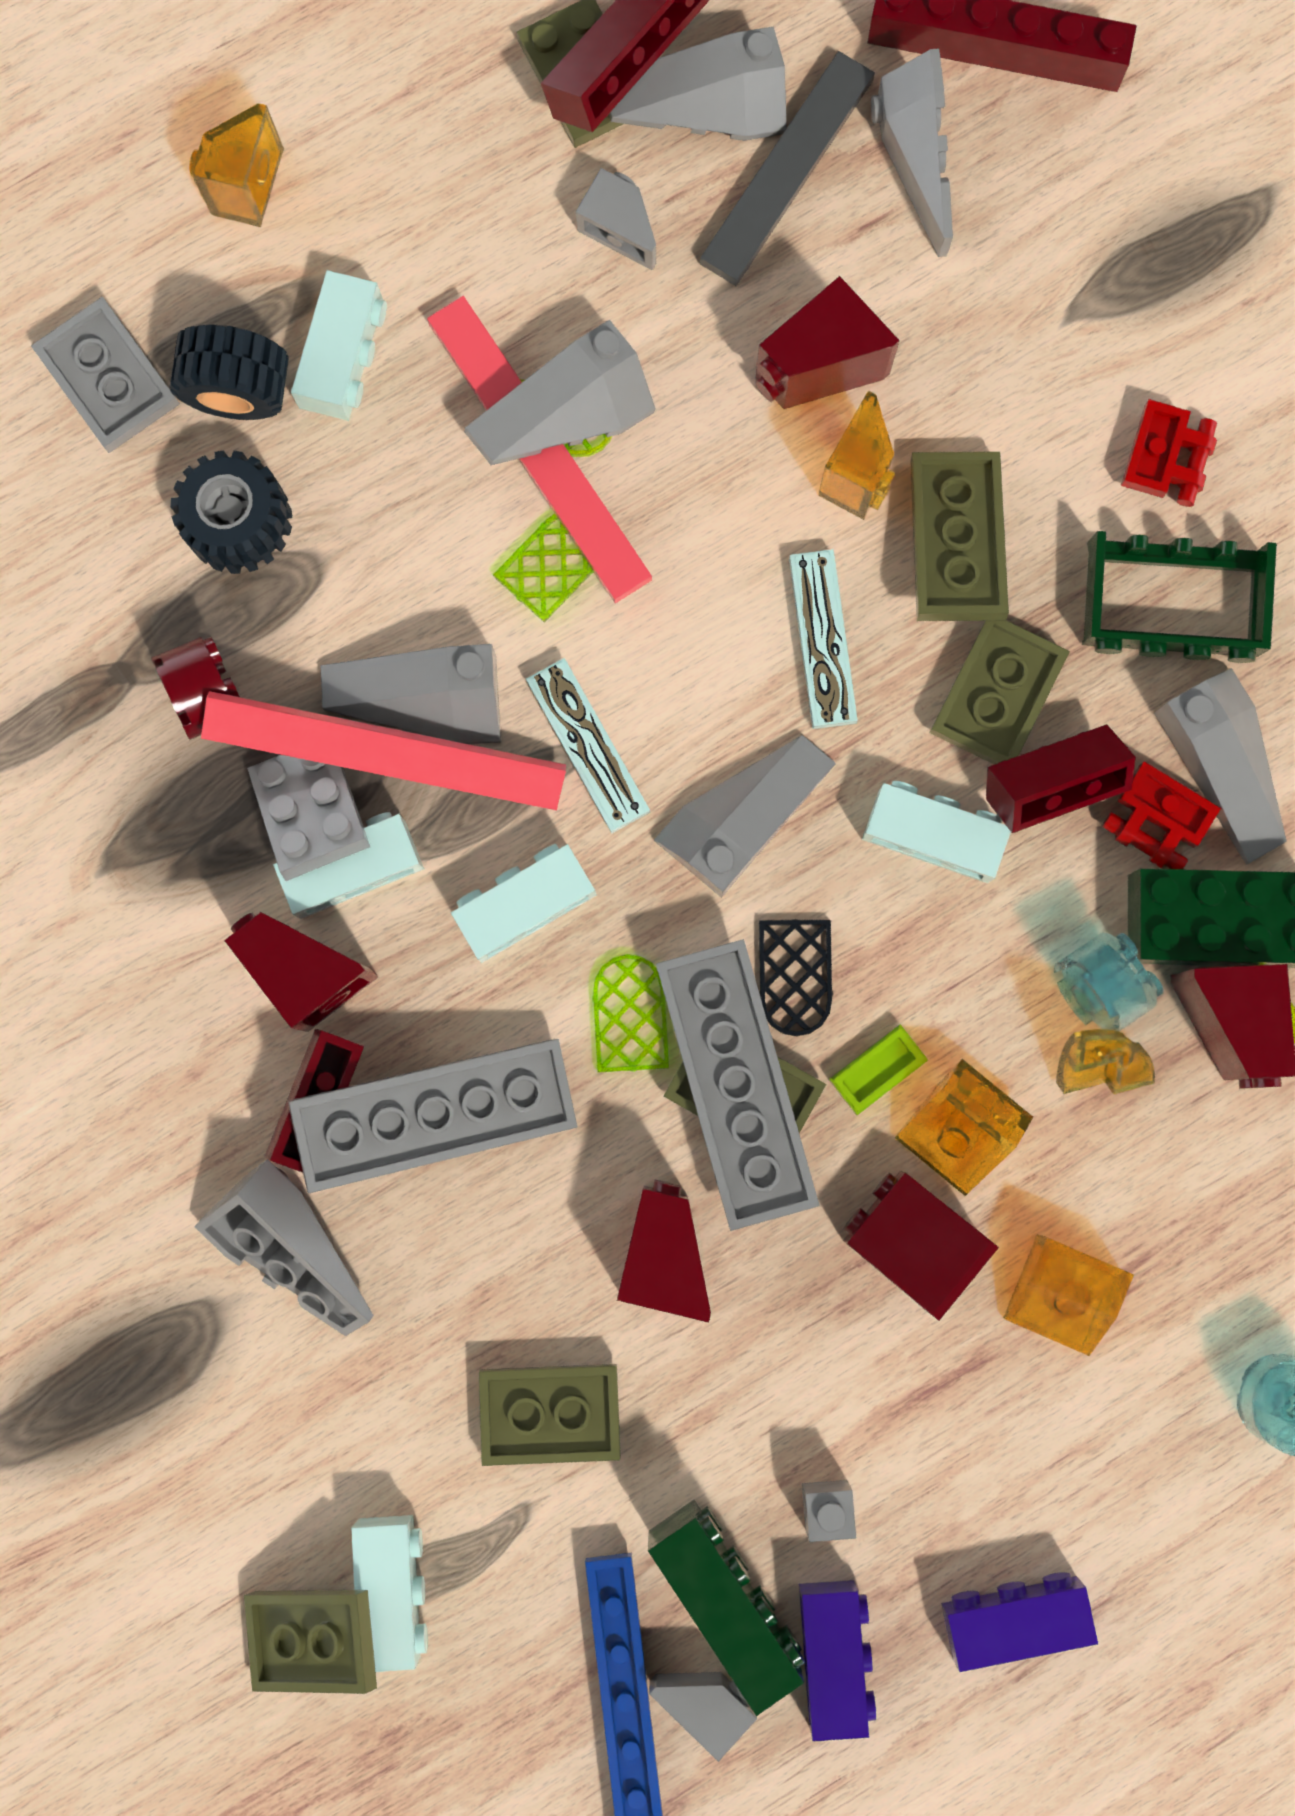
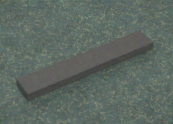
(787, 168)

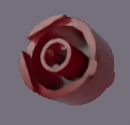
(188, 676)

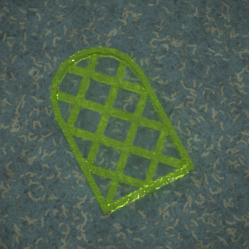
(500, 575)
(598, 1005)

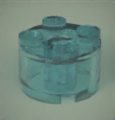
(1108, 982)
(1265, 1399)

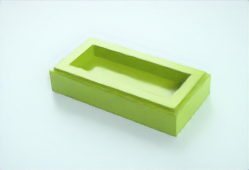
(878, 1069)

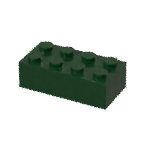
(1212, 917)
(726, 1607)

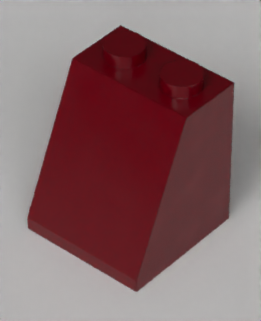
(825, 349)
(295, 971)
(1242, 1020)
(918, 1243)
(664, 1256)

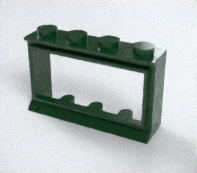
(1182, 554)

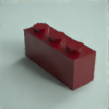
(1060, 778)
(325, 1067)

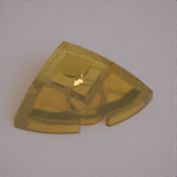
(1101, 1058)

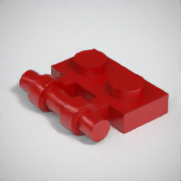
(1157, 447)
(1167, 805)

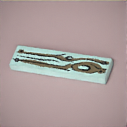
(823, 639)
(588, 745)

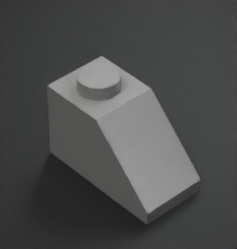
(617, 218)
(705, 1707)

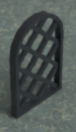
(827, 986)

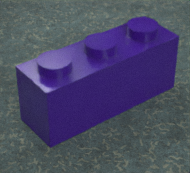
(1019, 1622)
(836, 1660)

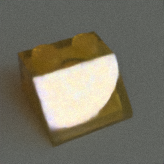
(238, 165)
(859, 468)
(964, 1127)
(1067, 1295)

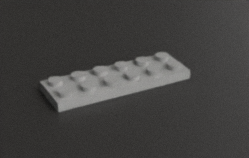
(737, 1085)
(431, 1115)

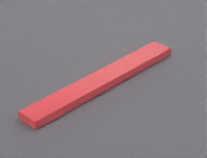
(551, 470)
(382, 750)

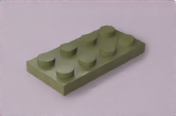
(959, 536)

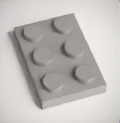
(105, 375)
(307, 813)

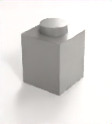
(829, 1510)

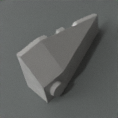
(714, 86)
(909, 122)
(577, 395)
(424, 692)
(1225, 753)
(738, 818)
(277, 1233)

